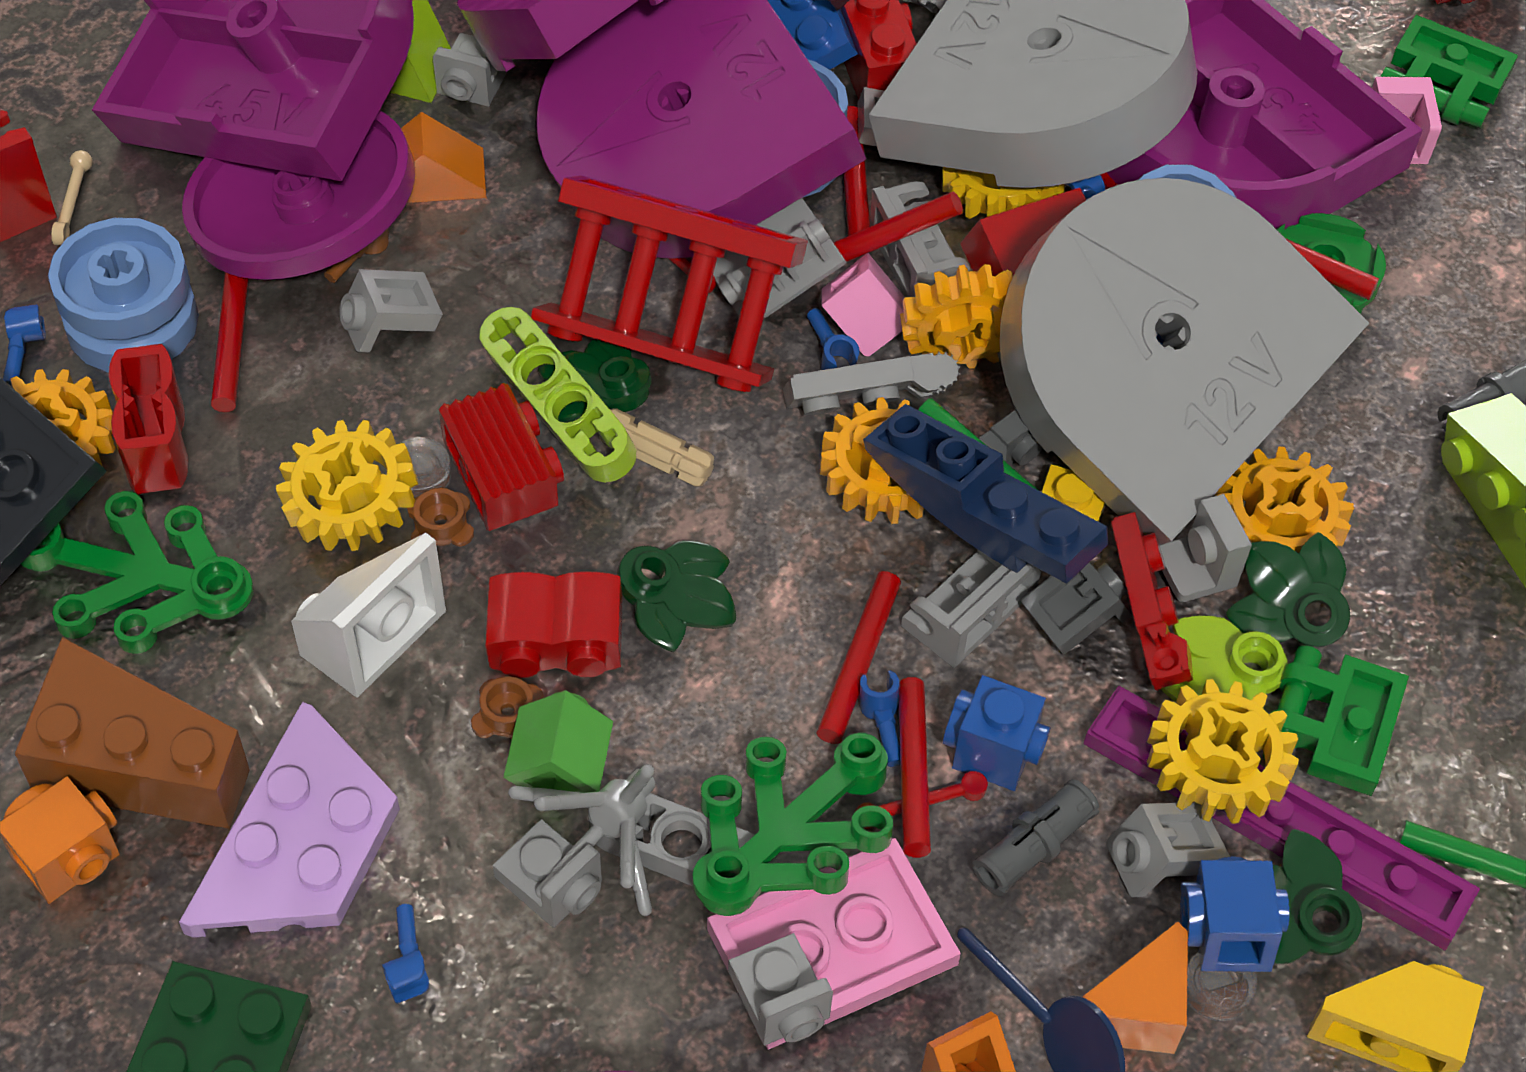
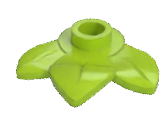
(1221, 654)

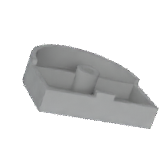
(1040, 88)
(1239, 329)

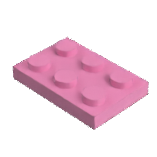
(863, 940)

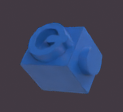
(996, 731)
(1234, 915)

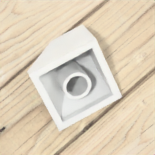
(372, 614)

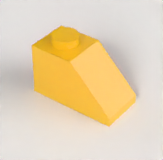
(1403, 1018)

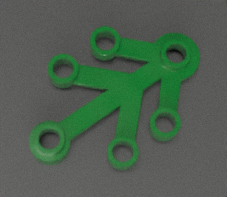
(144, 574)
(856, 769)

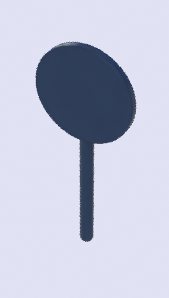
(1074, 1029)

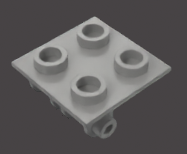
(819, 260)

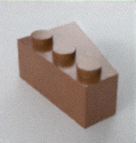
(130, 743)

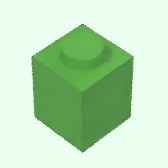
(559, 745)

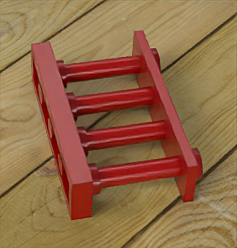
(709, 239)

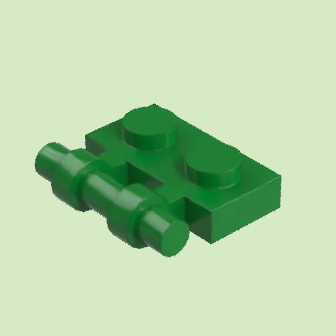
(1457, 62)
(1357, 721)

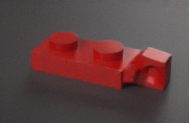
(1153, 608)

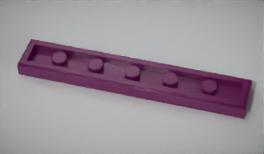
(1374, 866)

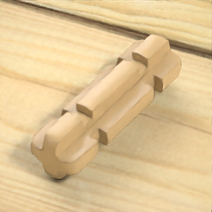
(667, 451)

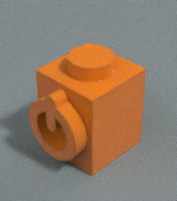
(59, 836)

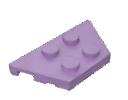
(298, 838)

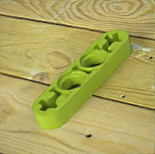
(557, 392)

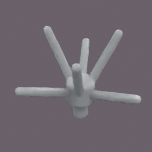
(613, 814)

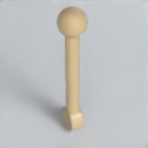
(80, 162)

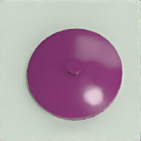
(293, 223)

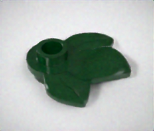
(612, 375)
(1289, 583)
(683, 594)
(1313, 885)

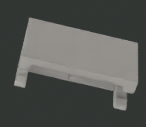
(920, 254)
(968, 606)

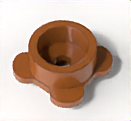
(442, 505)
(496, 696)

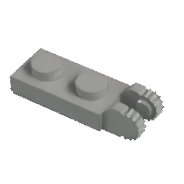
(919, 375)

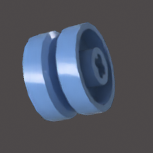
(122, 289)

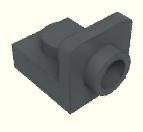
(1079, 607)

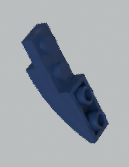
(974, 498)

